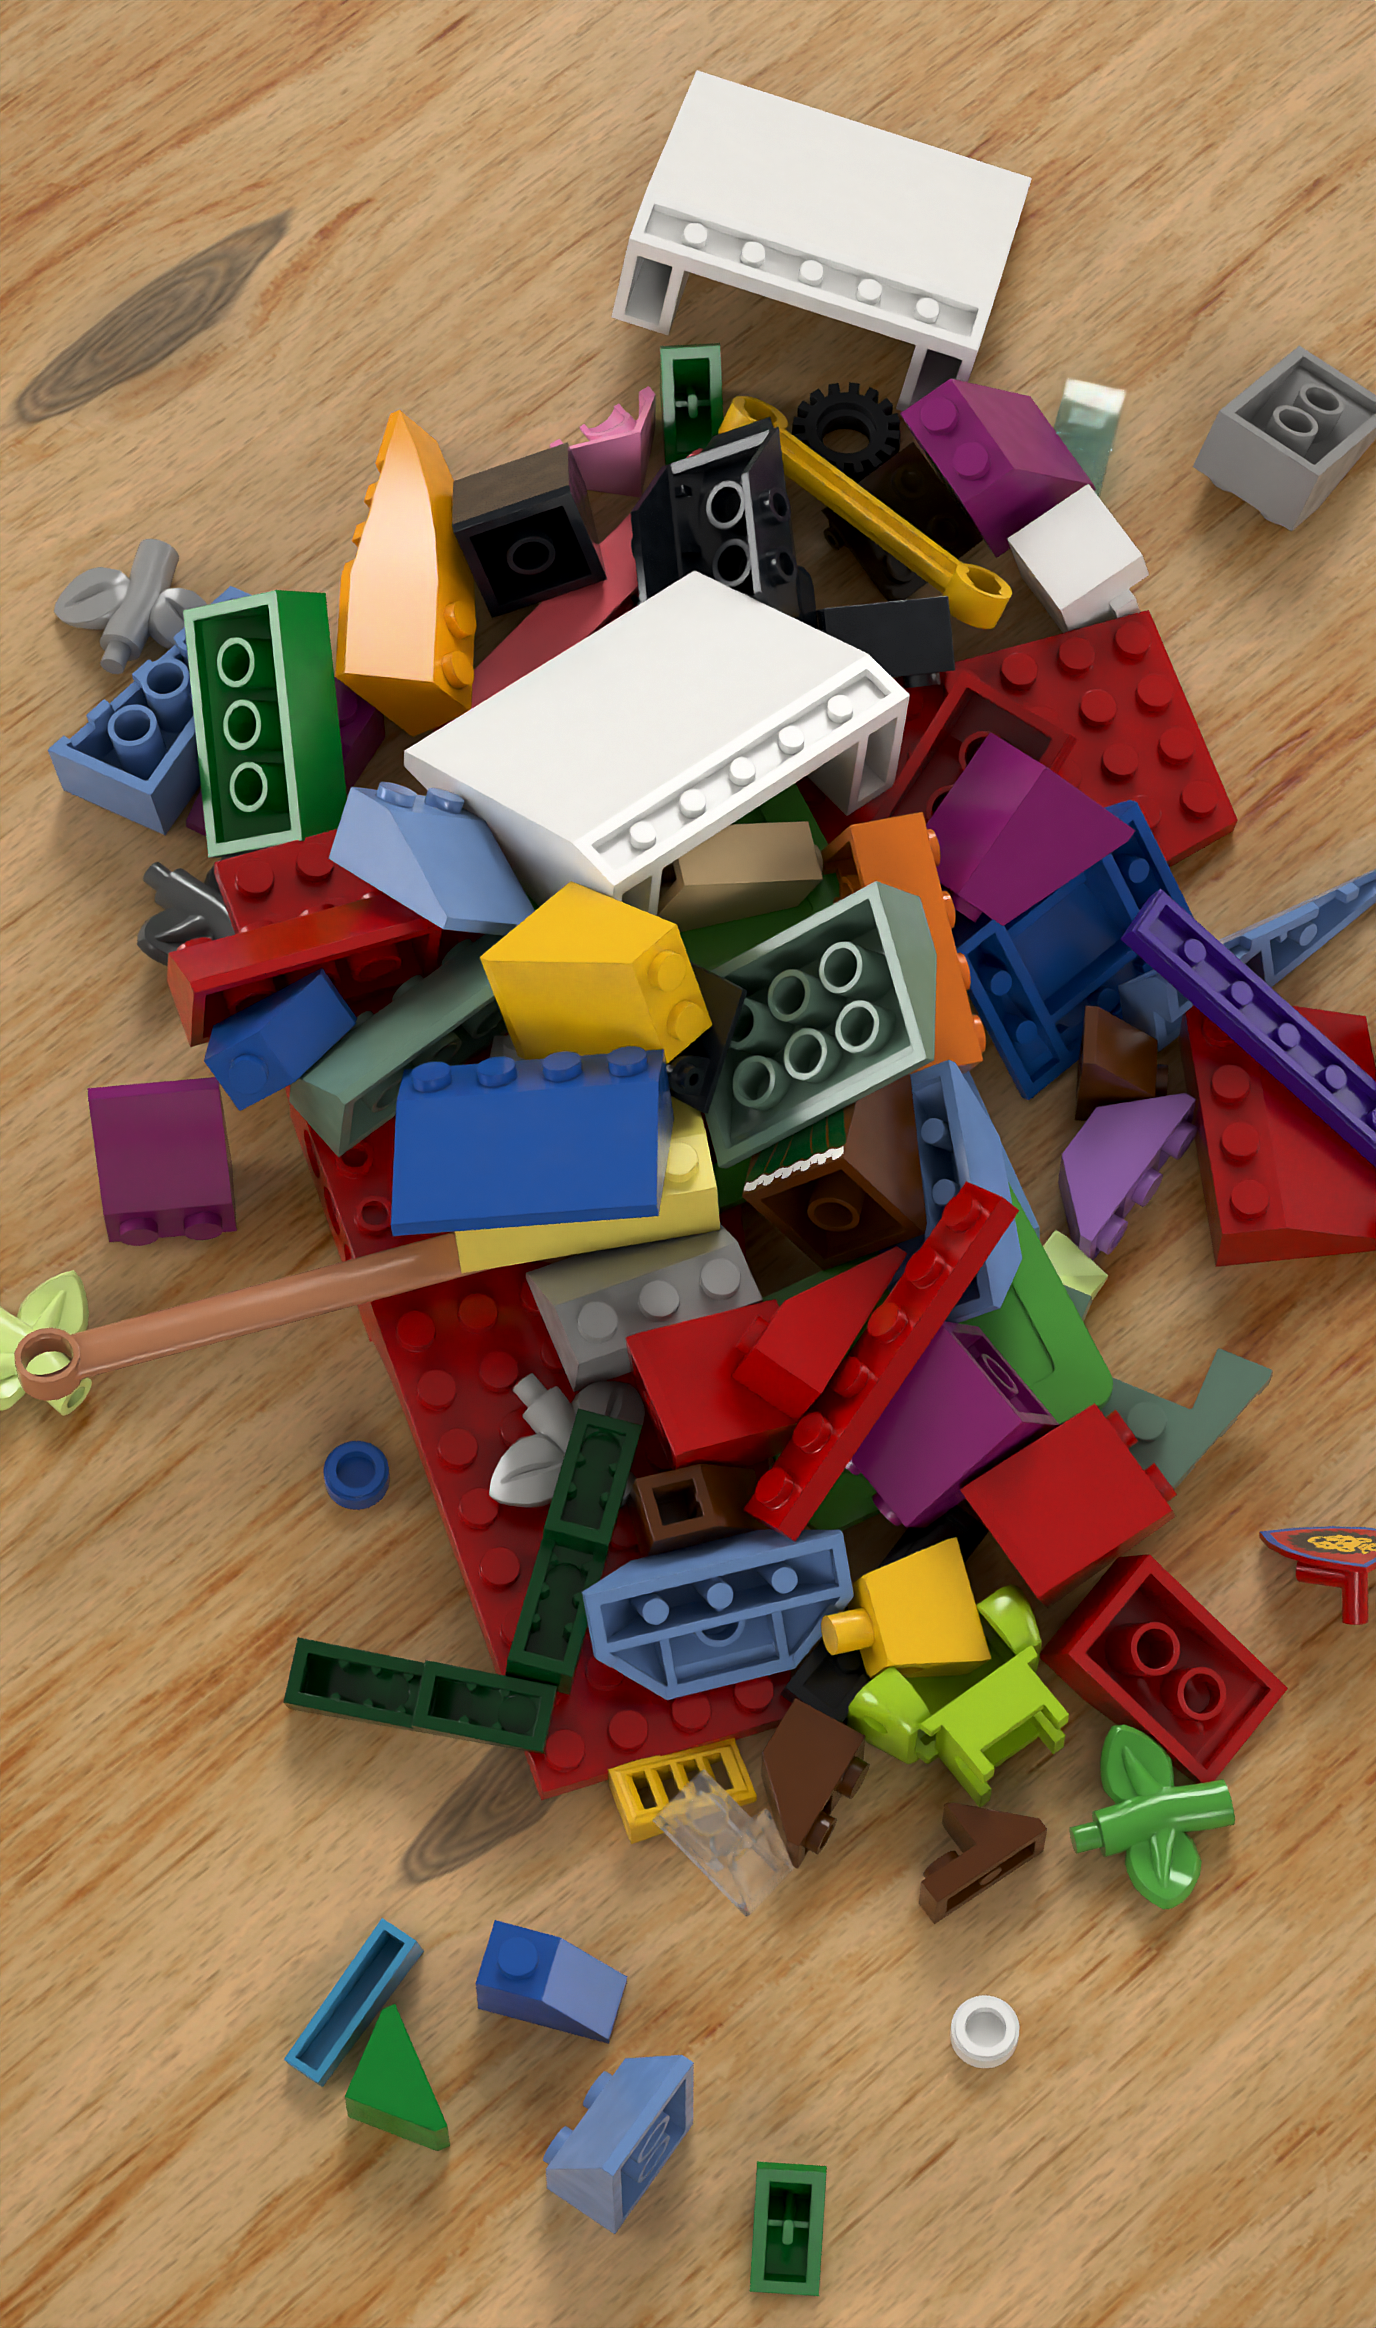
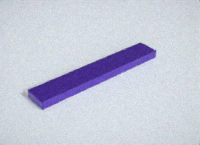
(1257, 1019)

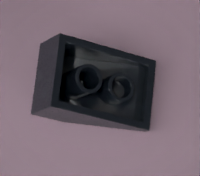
(901, 636)

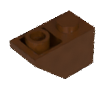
(691, 1506)
(807, 1772)

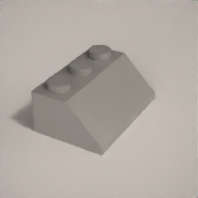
(630, 1289)

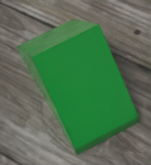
(690, 397)
(393, 2089)
(788, 2228)

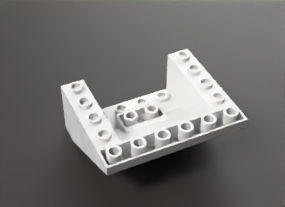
(824, 223)
(664, 739)

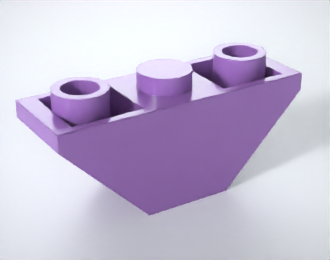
(1118, 1164)

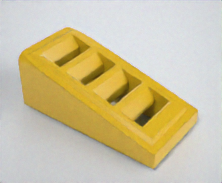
(650, 1771)

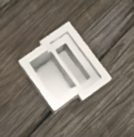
(1079, 562)

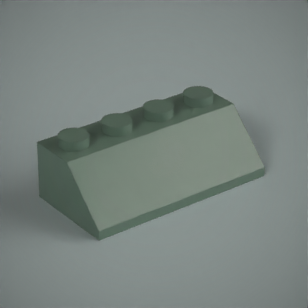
(430, 1020)

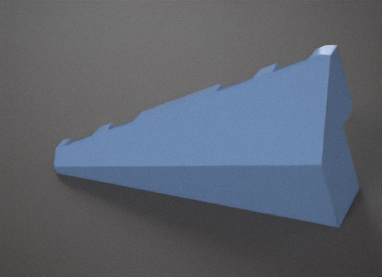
(1267, 947)

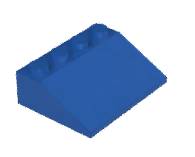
(531, 1141)

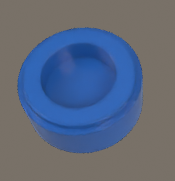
(356, 1475)

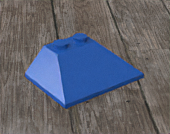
(1063, 956)

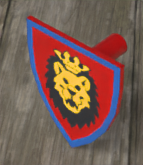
(1331, 1558)

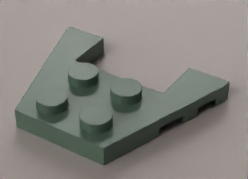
(1172, 1433)

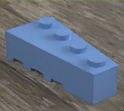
(141, 746)

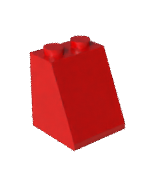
(694, 1400)
(1071, 1502)

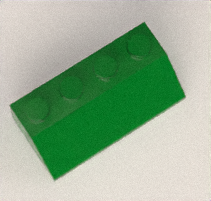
(265, 720)

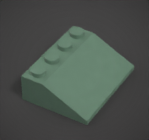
(825, 1018)

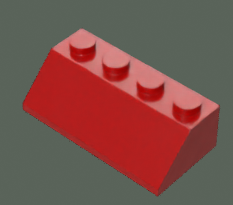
(360, 946)

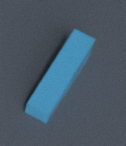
(354, 2002)

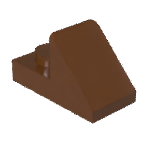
(992, 1848)

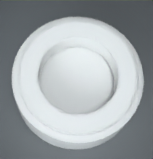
(984, 2031)

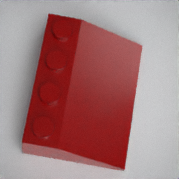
(1268, 1164)

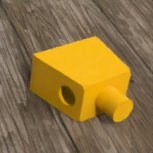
(913, 1617)

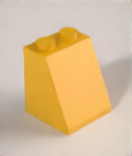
(595, 979)

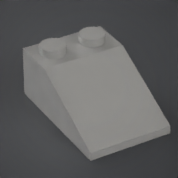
(1290, 438)

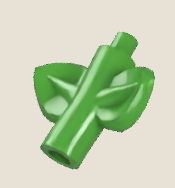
(1152, 1817)

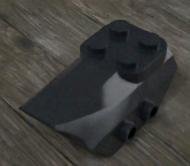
(726, 520)

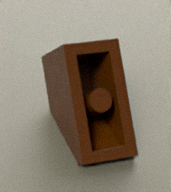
(1115, 1064)

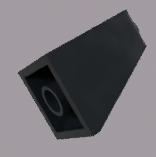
(527, 530)

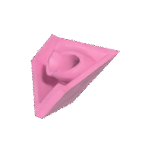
(618, 449)

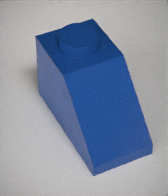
(277, 1038)
(548, 1983)

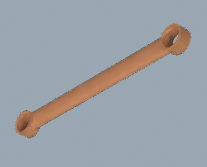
(237, 1313)

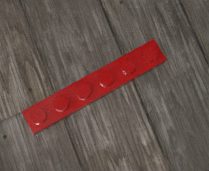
(880, 1360)

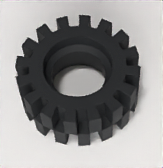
(852, 412)

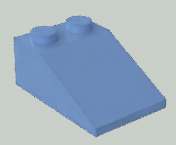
(430, 858)
(623, 2137)

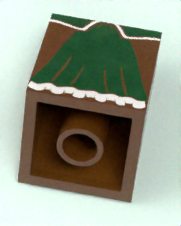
(845, 1180)

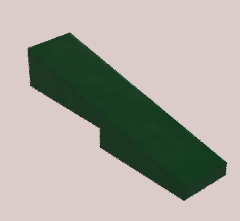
(573, 1549)
(420, 1696)

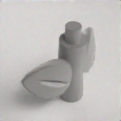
(129, 606)
(533, 1463)

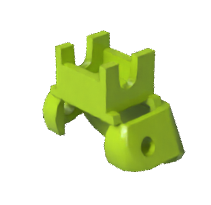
(971, 1717)

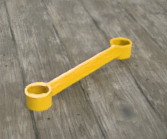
(972, 591)

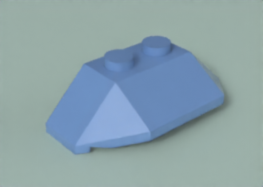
(957, 1147)
(718, 1609)

